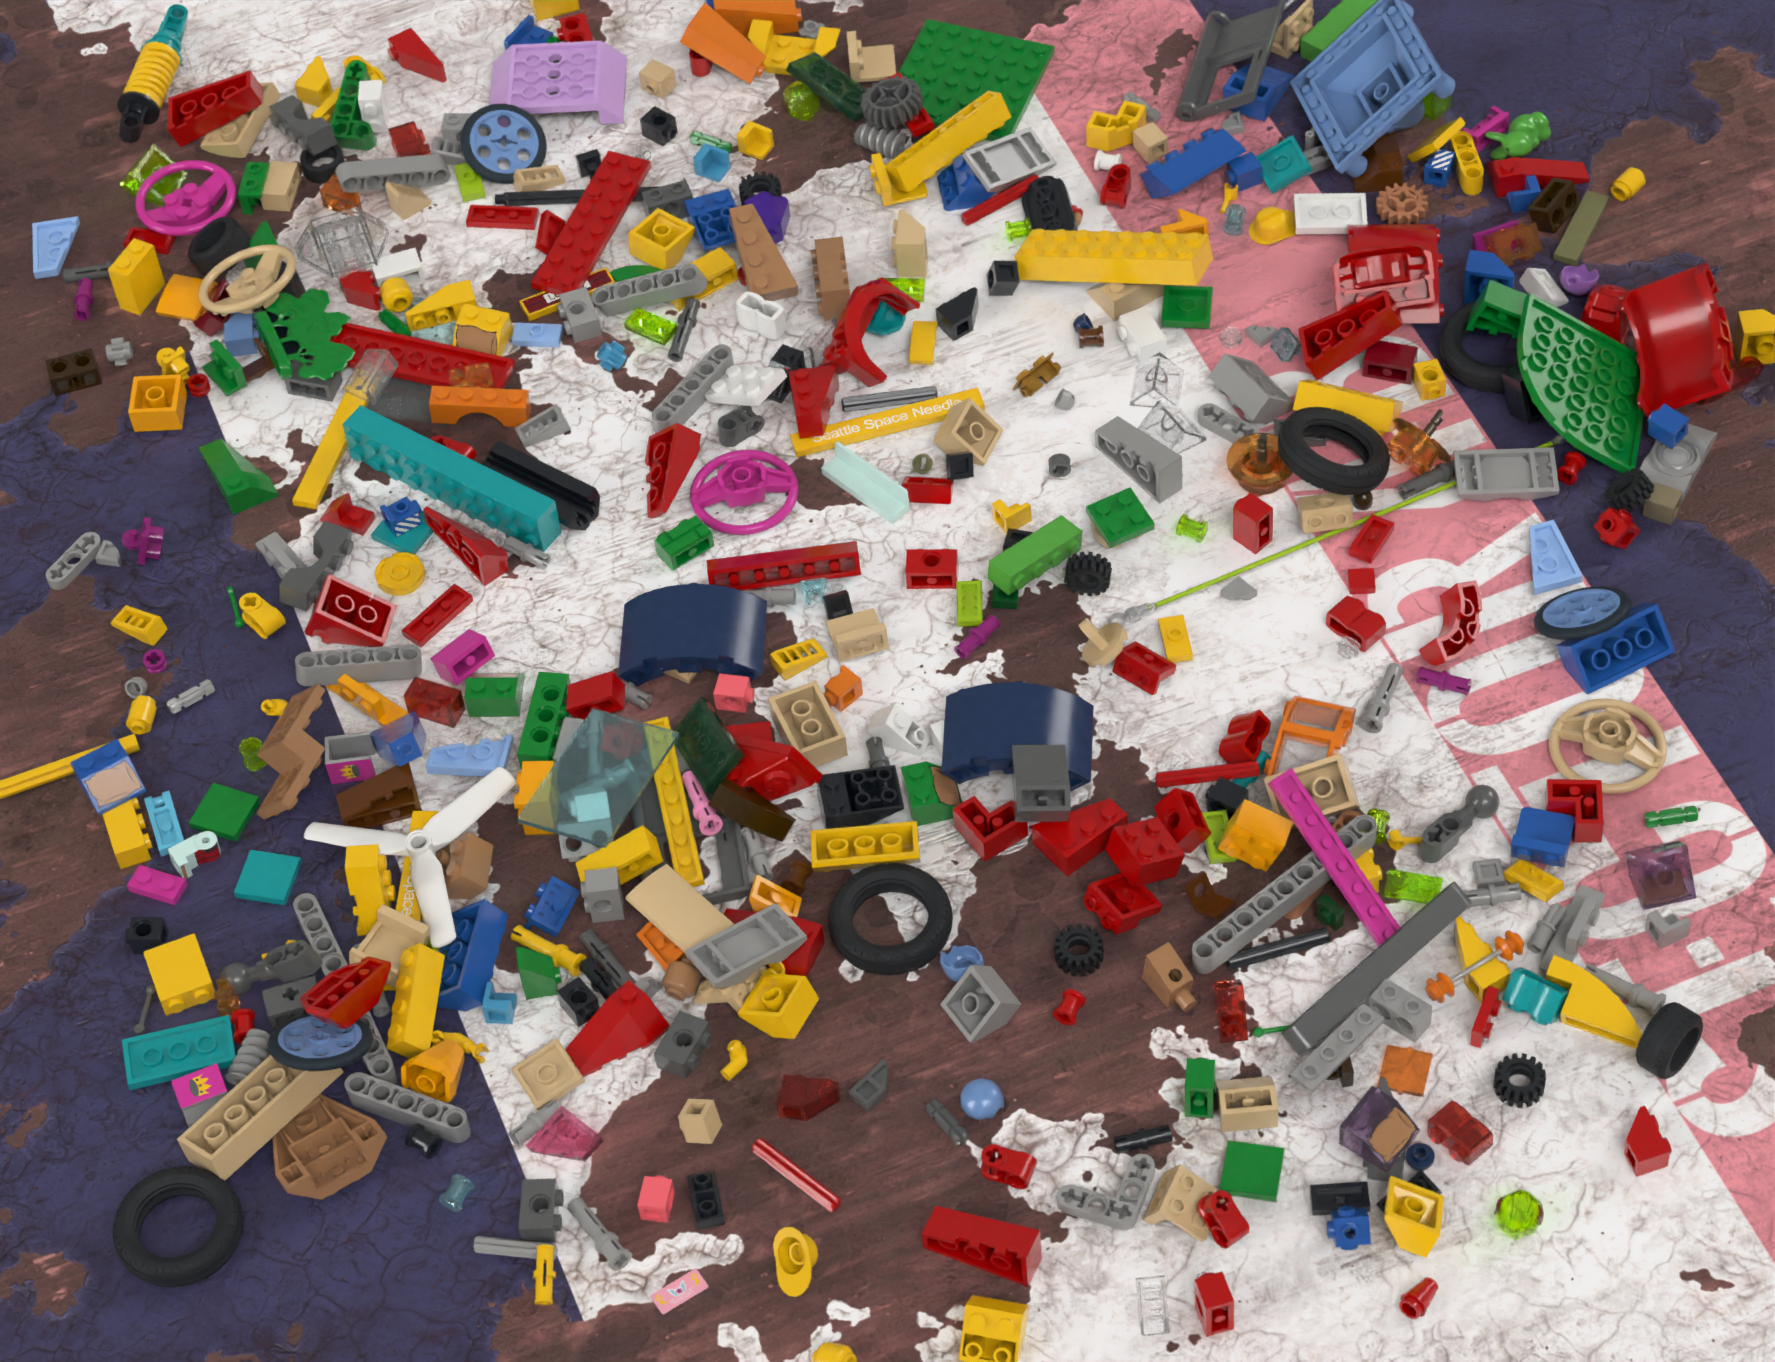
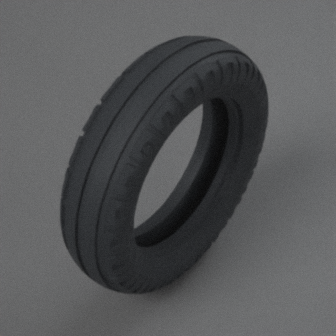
(1461, 365)
(1323, 472)
(896, 958)
(191, 1267)

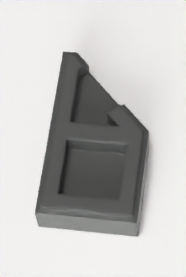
(871, 1087)

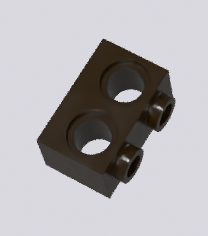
(1554, 205)
(73, 372)

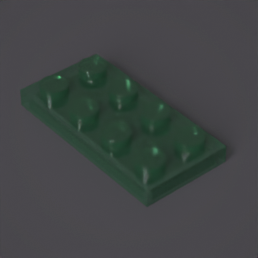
(829, 83)
(707, 745)

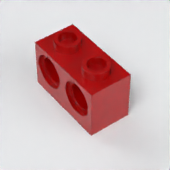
(574, 29)

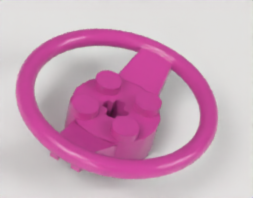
(189, 207)
(743, 484)

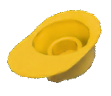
(1272, 226)
(794, 1258)

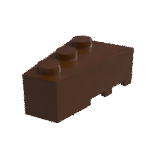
(380, 799)

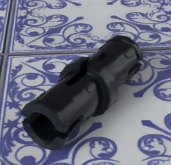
(599, 980)
(1143, 1139)

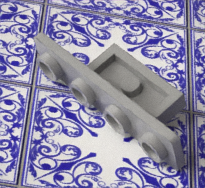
(279, 554)
(1575, 926)
(1337, 1048)

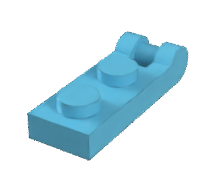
(164, 821)

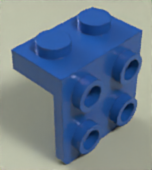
(1542, 836)

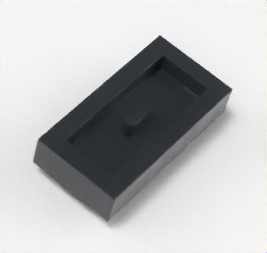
(1332, 1196)

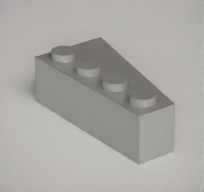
(1141, 458)

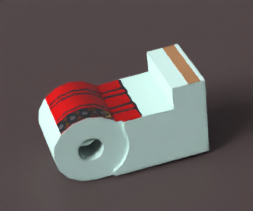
(194, 852)

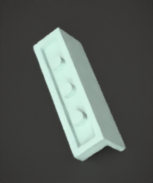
(867, 484)

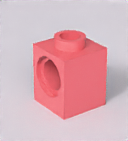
(733, 693)
(656, 1199)

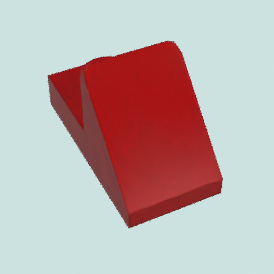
(346, 515)

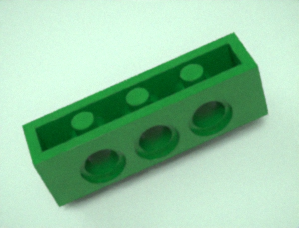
(544, 718)

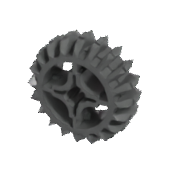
(892, 102)

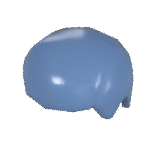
(958, 961)
(981, 1099)

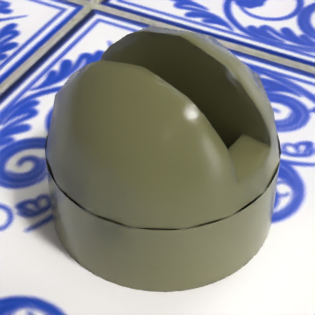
(917, 463)

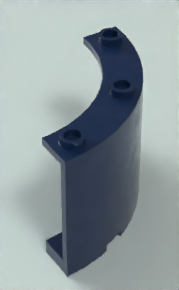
(691, 631)
(994, 716)

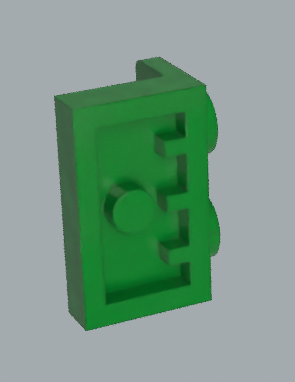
(252, 185)
(224, 369)

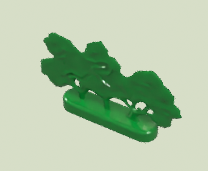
(311, 329)

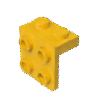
(885, 187)

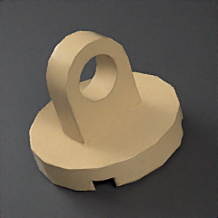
(1103, 643)

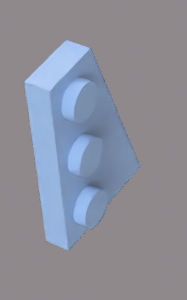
(51, 245)
(1551, 559)

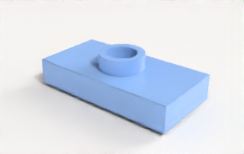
(537, 335)

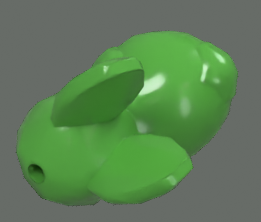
(1523, 136)

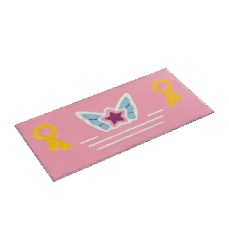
(679, 1291)

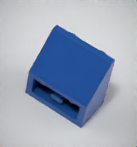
(961, 186)

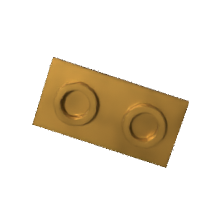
(1043, 369)

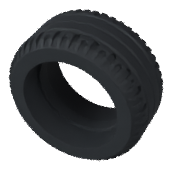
(217, 242)
(1669, 1040)

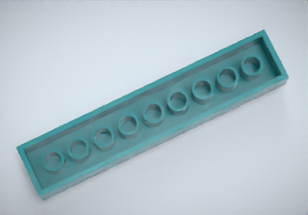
(452, 478)

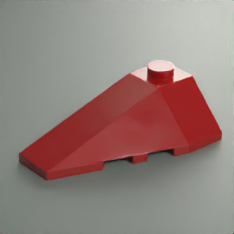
(1510, 173)
(669, 458)
(472, 549)
(802, 959)
(618, 1027)

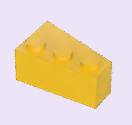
(368, 883)

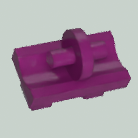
(147, 541)

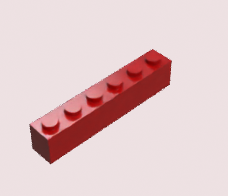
(785, 566)

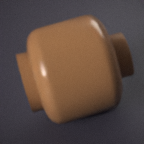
(681, 979)

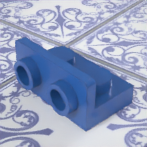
(527, 34)
(552, 906)

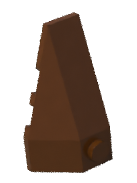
(1383, 166)

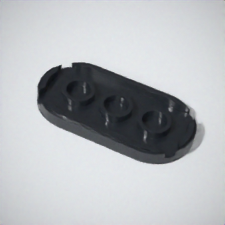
(1049, 205)

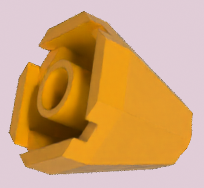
(435, 1071)

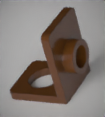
(260, 366)
(1210, 902)

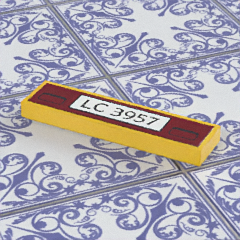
(546, 303)

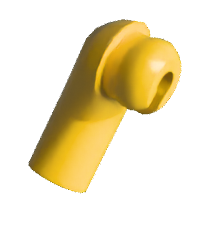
(273, 707)
(738, 1059)

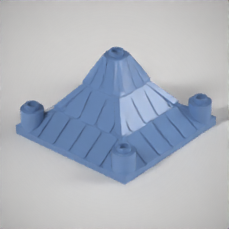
(1370, 83)

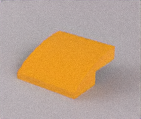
(181, 298)

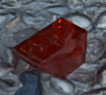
(1230, 1010)
(806, 1097)

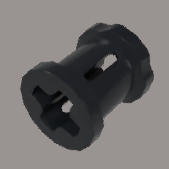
(423, 1141)

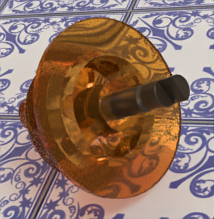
(1416, 446)
(1258, 464)

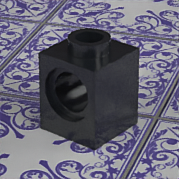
(658, 126)
(1002, 278)
(1225, 796)
(146, 933)
(576, 993)

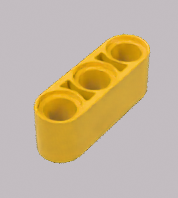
(1467, 163)

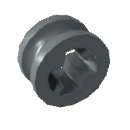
(1064, 465)

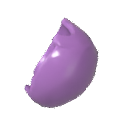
(1578, 280)

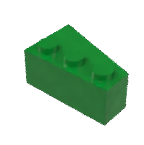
(1497, 310)

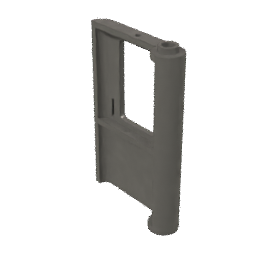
(1224, 45)
(730, 850)

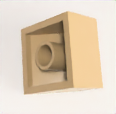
(968, 429)

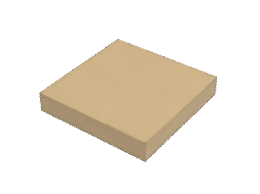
(548, 1074)

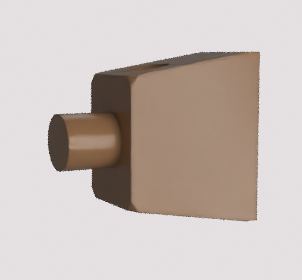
(1169, 978)

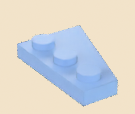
(471, 759)

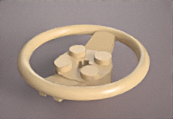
(252, 287)
(1611, 739)

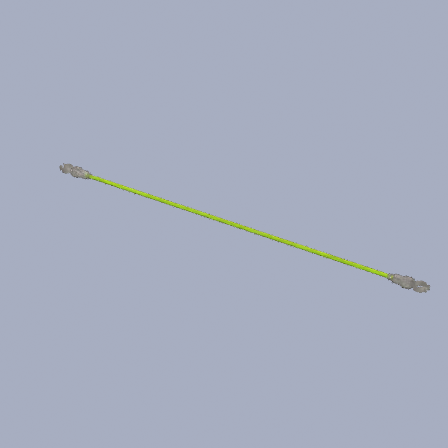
(1135, 613)

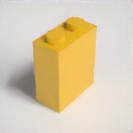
(136, 276)
(180, 974)

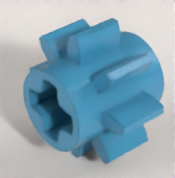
(611, 355)

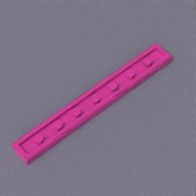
(1334, 856)

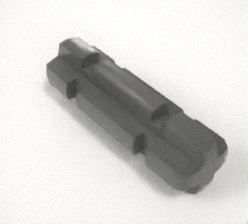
(947, 1122)

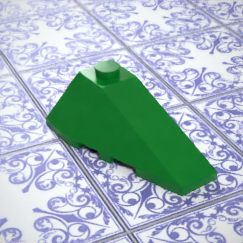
(236, 477)

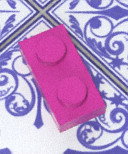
(157, 885)

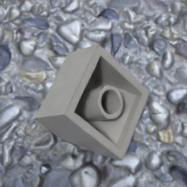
(980, 1002)

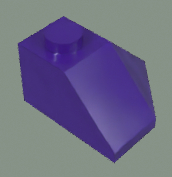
(773, 212)

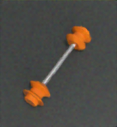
(1504, 948)

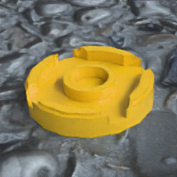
(400, 574)

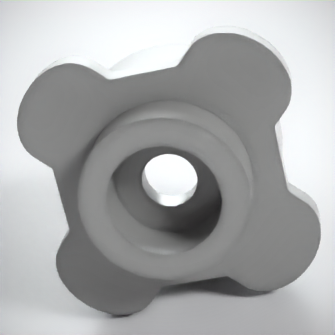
(810, 29)

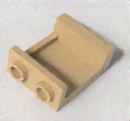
(389, 938)

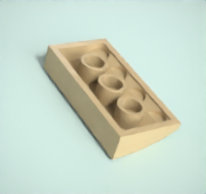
(239, 135)
(677, 908)

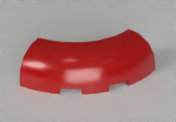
(1460, 624)

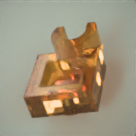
(226, 997)

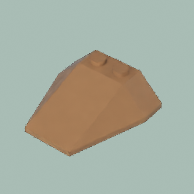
(325, 1148)

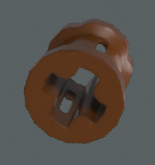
(1098, 340)
(797, 877)

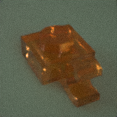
(474, 376)

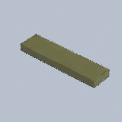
(1581, 228)

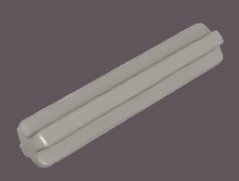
(509, 1247)

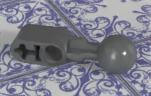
(1446, 831)
(281, 963)

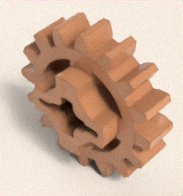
(1401, 204)

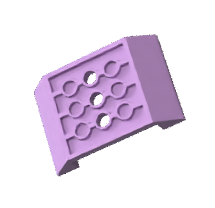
(588, 80)

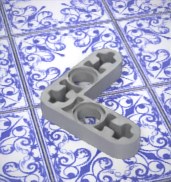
(1120, 1204)

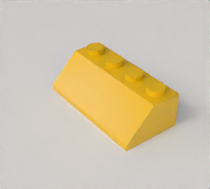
(1370, 408)
(864, 846)

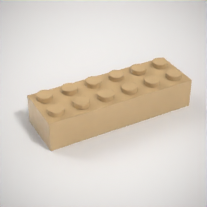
(251, 1115)

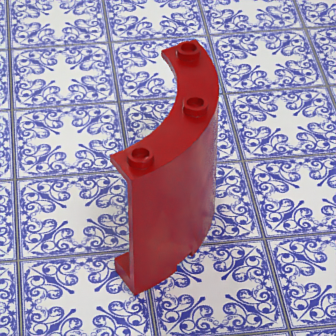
(1425, 235)
(1679, 339)

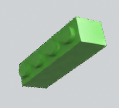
(1332, 26)
(1035, 555)

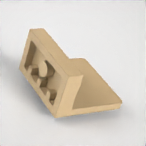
(1292, 29)
(869, 62)
(857, 634)
(734, 994)
(1177, 1201)

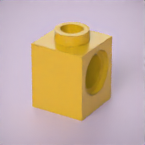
(1429, 379)

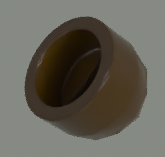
(1363, 501)

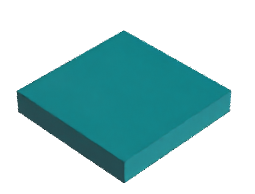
(1283, 164)
(407, 542)
(267, 877)

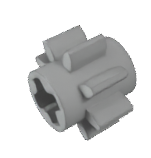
(119, 351)

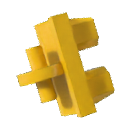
(173, 362)

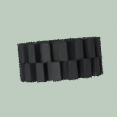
(759, 183)
(1629, 490)
(1088, 573)
(1078, 937)
(1524, 1067)

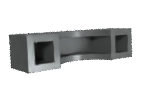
(311, 135)
(303, 585)

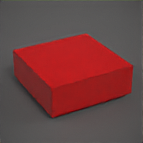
(1361, 581)

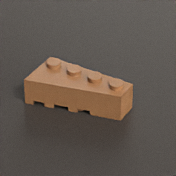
(759, 257)
(832, 275)

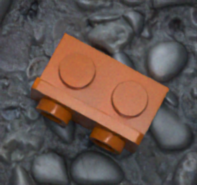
(660, 945)

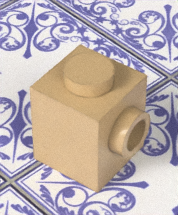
(657, 79)
(1150, 142)
(699, 1121)

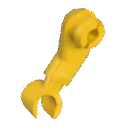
(466, 1043)

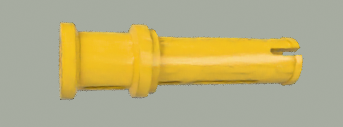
(560, 953)

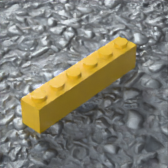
(948, 141)

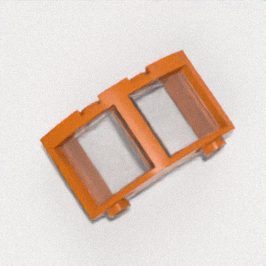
(1309, 733)

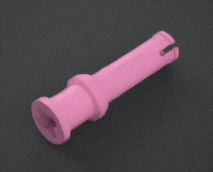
(701, 810)

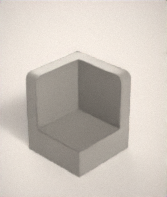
(1667, 929)

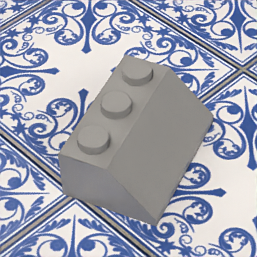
(1250, 389)

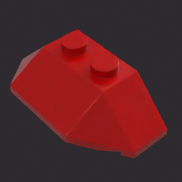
(347, 992)

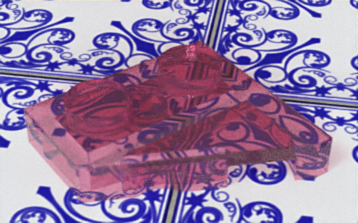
(565, 1137)

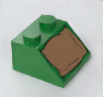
(494, 694)
(929, 793)

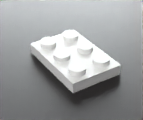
(1328, 212)
(745, 385)

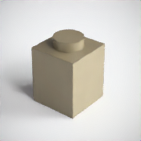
(1663, 504)

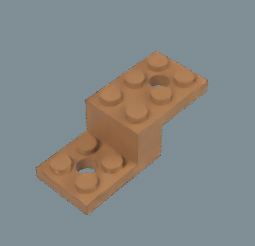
(291, 752)

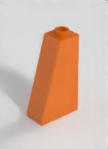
(742, 12)
(723, 44)

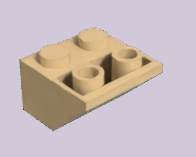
(910, 247)
(1247, 1103)

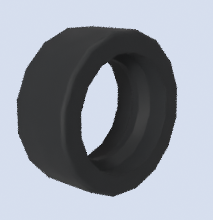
(323, 173)

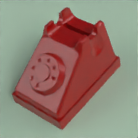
(1605, 313)
(349, 615)
(772, 768)

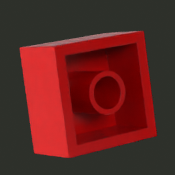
(1144, 852)

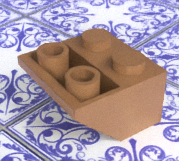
(466, 866)

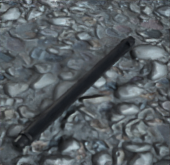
(549, 197)

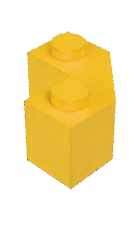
(1111, 131)

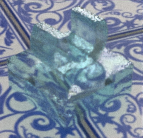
(1286, 345)
(812, 587)

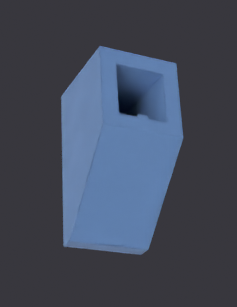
(239, 334)

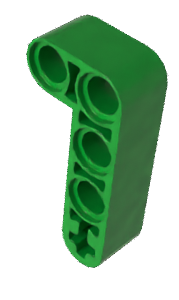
(347, 103)

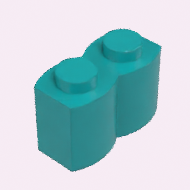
(1535, 995)

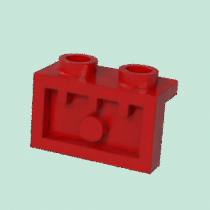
(1143, 667)

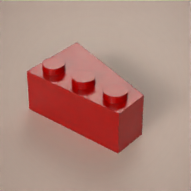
(812, 398)
(1081, 838)

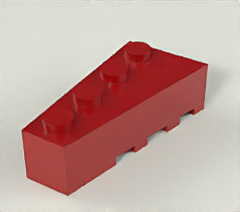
(211, 106)
(1347, 333)
(984, 1243)

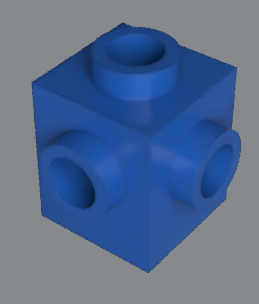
(1349, 1227)

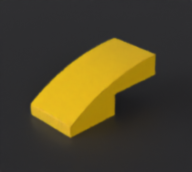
(923, 342)

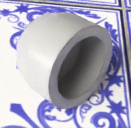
(1065, 400)
(133, 685)

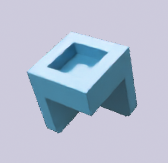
(711, 162)
(498, 1007)

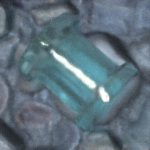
(1234, 222)
(456, 1192)

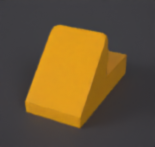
(1186, 224)
(766, 893)

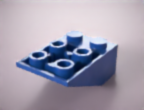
(1271, 89)
(711, 218)

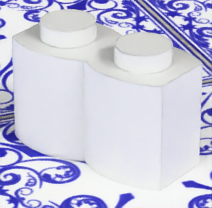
(761, 315)

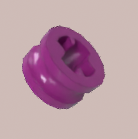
(153, 654)

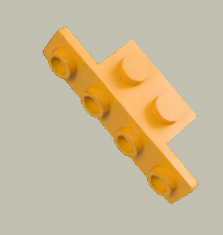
(367, 700)

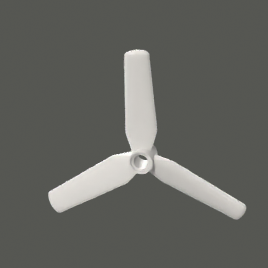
(422, 847)

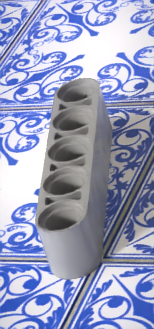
(407, 171)
(649, 289)
(691, 391)
(359, 664)
(399, 1098)

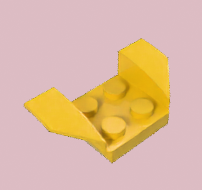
(785, 49)

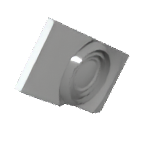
(1009, 160)
(1681, 464)
(1506, 473)
(747, 946)

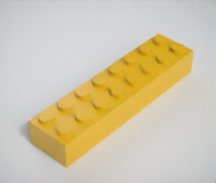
(1114, 257)

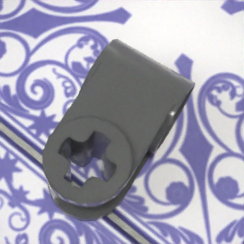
(737, 426)

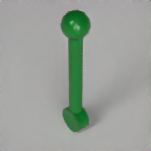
(239, 622)
(1258, 1031)

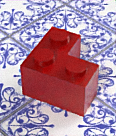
(1582, 801)
(988, 831)

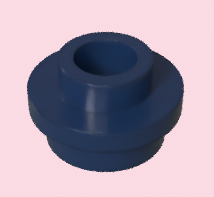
(1420, 1163)

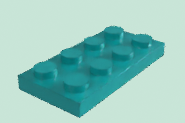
(178, 1051)

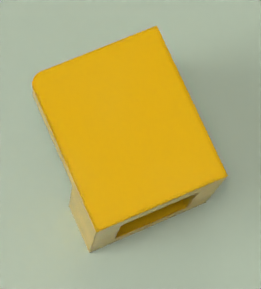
(755, 140)
(1012, 516)

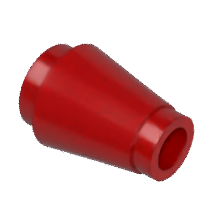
(1417, 1299)

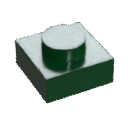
(1003, 600)
(1329, 912)

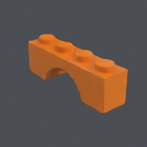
(506, 405)

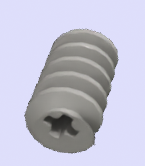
(880, 140)
(249, 1056)

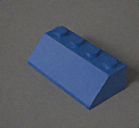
(1190, 163)
(1619, 651)
(471, 955)

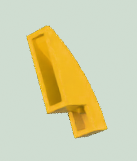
(1592, 1004)

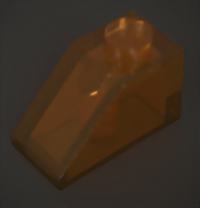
(336, 199)

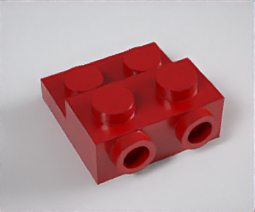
(1119, 903)

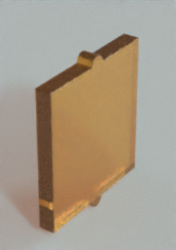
(1406, 1070)

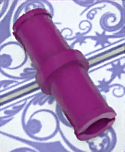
(83, 299)
(977, 636)
(1443, 680)

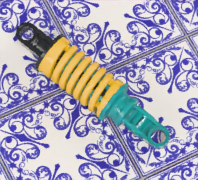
(152, 75)

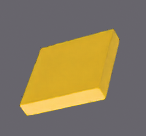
(1436, 139)

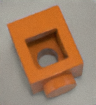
(843, 689)

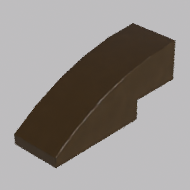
(751, 810)

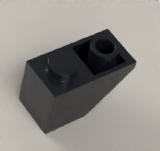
(959, 314)

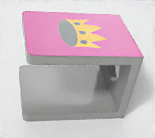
(349, 758)
(199, 1092)

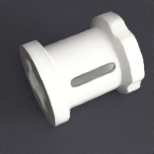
(1106, 161)

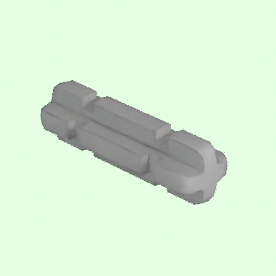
(1152, 114)
(190, 696)

